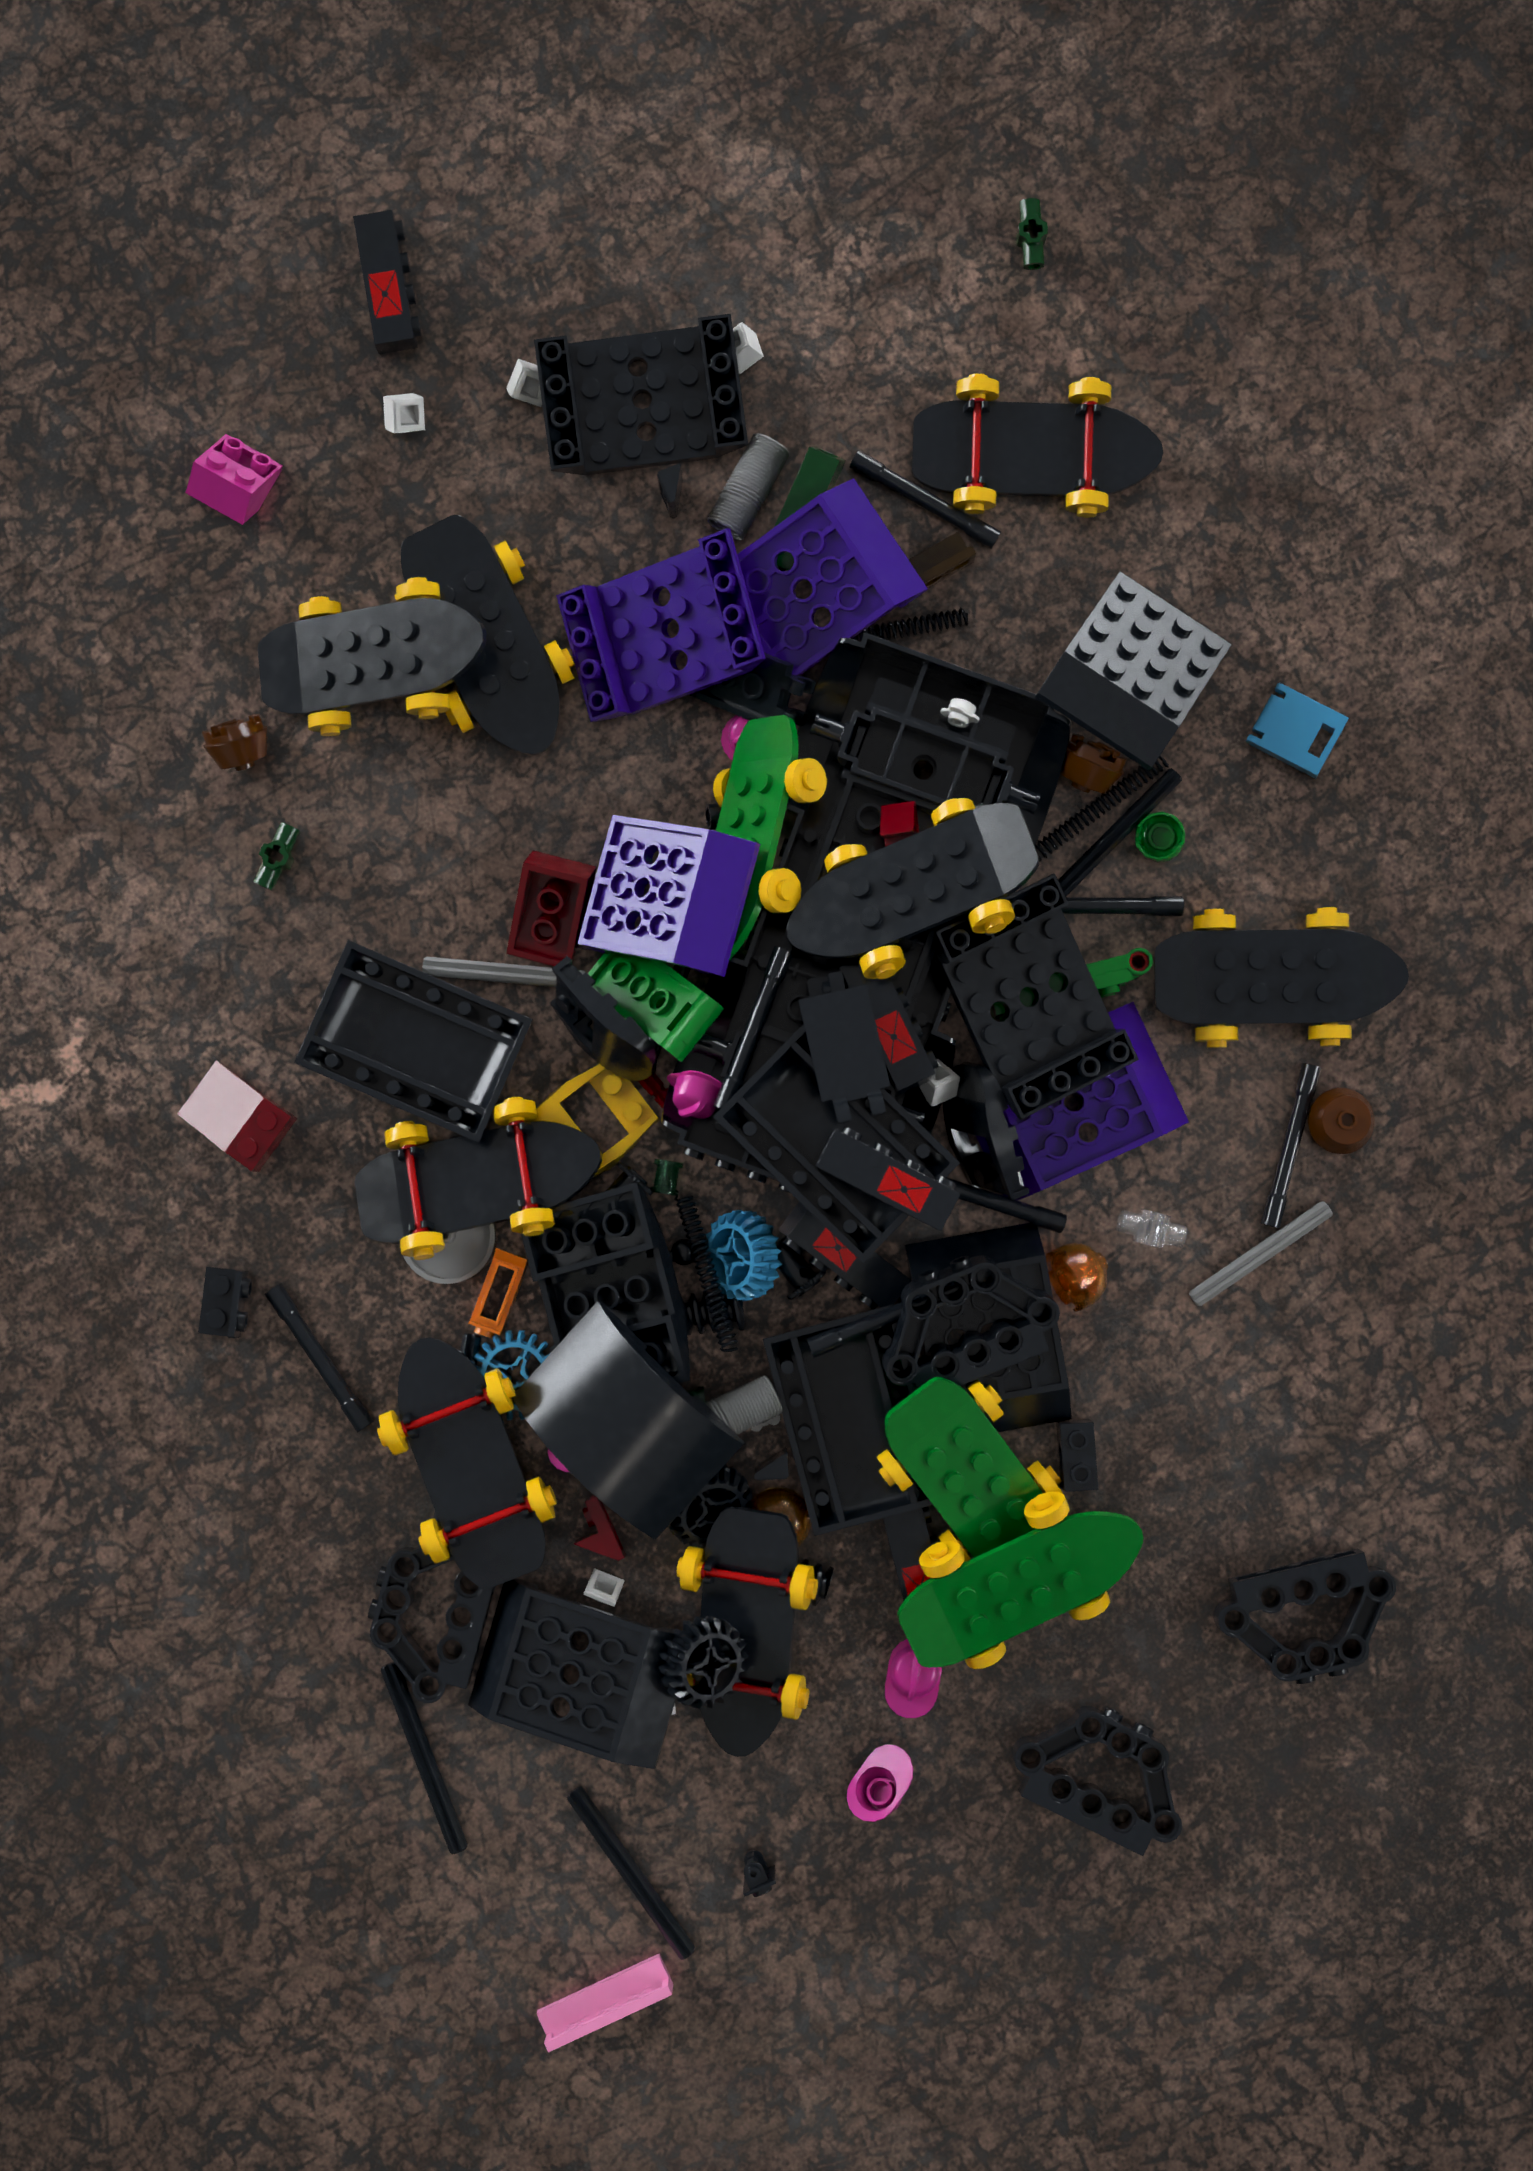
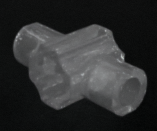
(1152, 1228)

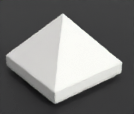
(604, 1587)

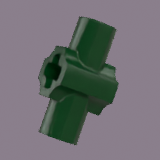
(1031, 247)
(269, 872)

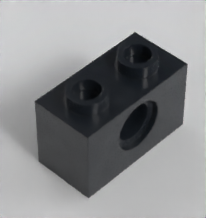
(1077, 1455)

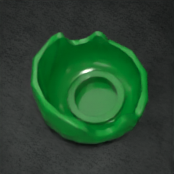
(1160, 837)

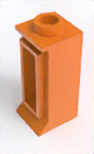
(487, 1326)

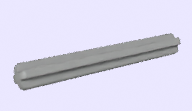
(490, 971)
(1260, 1253)

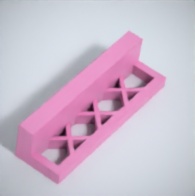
(605, 2002)

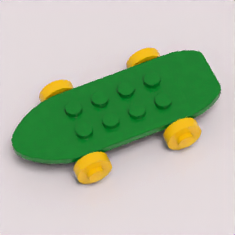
(754, 805)
(962, 1463)
(1018, 1585)

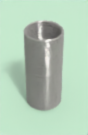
(752, 482)
(747, 1405)

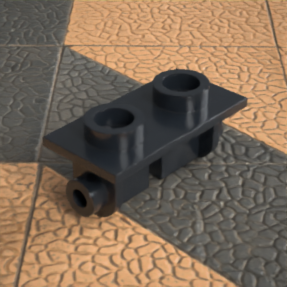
(757, 1874)

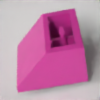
(233, 478)

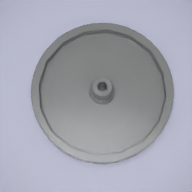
(461, 1259)

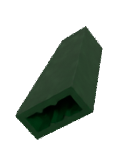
(816, 475)

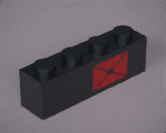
(385, 281)
(899, 1036)
(888, 1179)
(875, 1278)
(907, 1541)

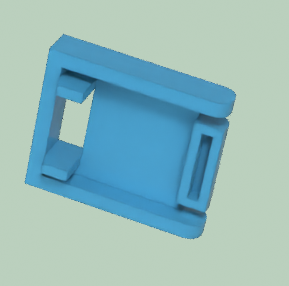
(1291, 728)

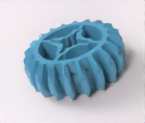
(743, 1254)
(528, 1349)

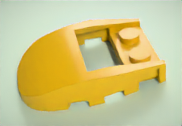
(621, 1099)

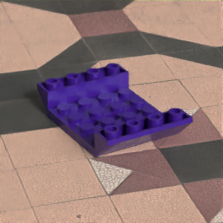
(852, 571)
(623, 637)
(691, 898)
(1123, 1107)

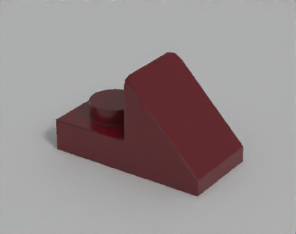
(898, 821)
(605, 1539)

